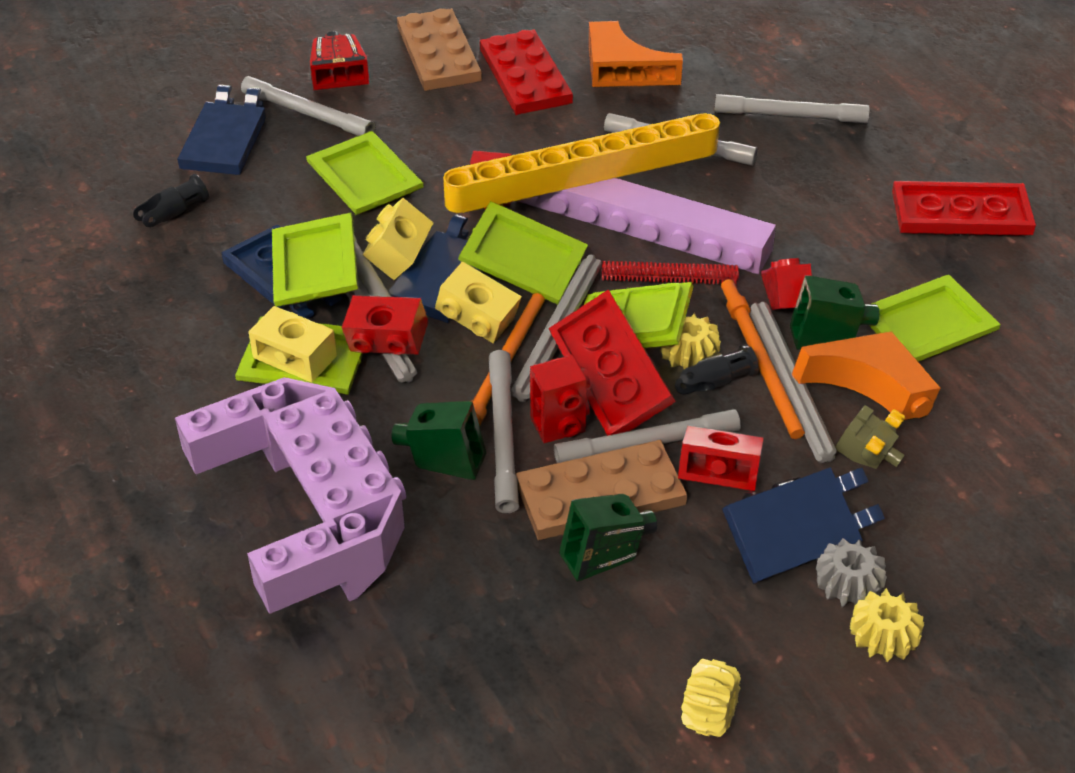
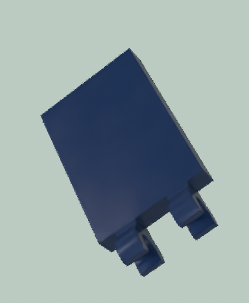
(223, 133)
(254, 264)
(433, 267)
(797, 521)

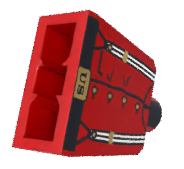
(338, 62)

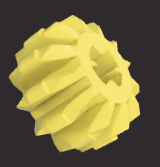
(697, 341)
(886, 625)
(711, 697)

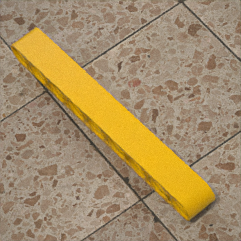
(580, 162)

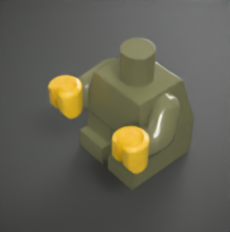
(871, 439)

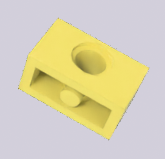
(397, 238)
(477, 302)
(293, 343)

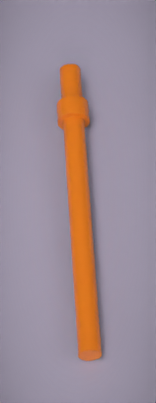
(739, 311)
(511, 346)

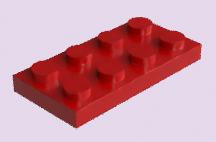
(525, 72)
(963, 208)
(621, 373)

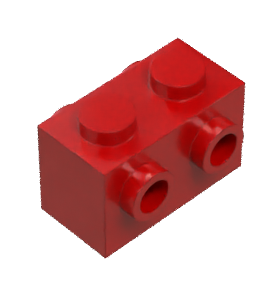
(559, 398)

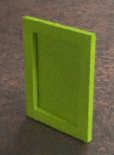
(364, 172)
(523, 252)
(314, 260)
(654, 311)
(934, 317)
(337, 374)

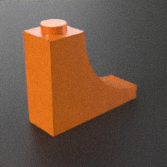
(622, 62)
(874, 367)

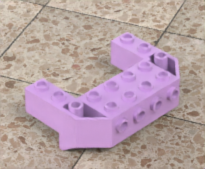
(336, 465)

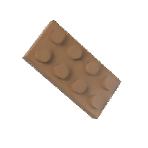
(438, 49)
(637, 471)

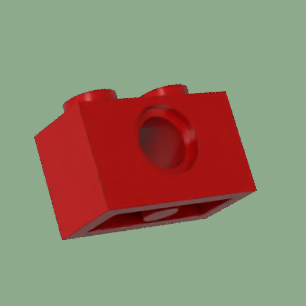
(385, 325)
(720, 458)

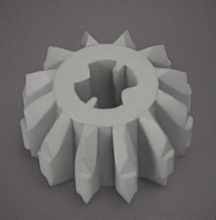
(850, 572)

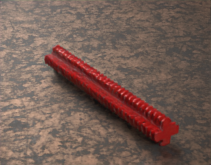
(669, 271)

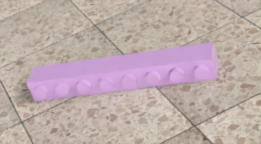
(666, 221)

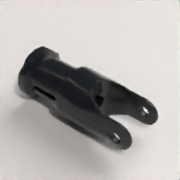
(171, 202)
(718, 370)

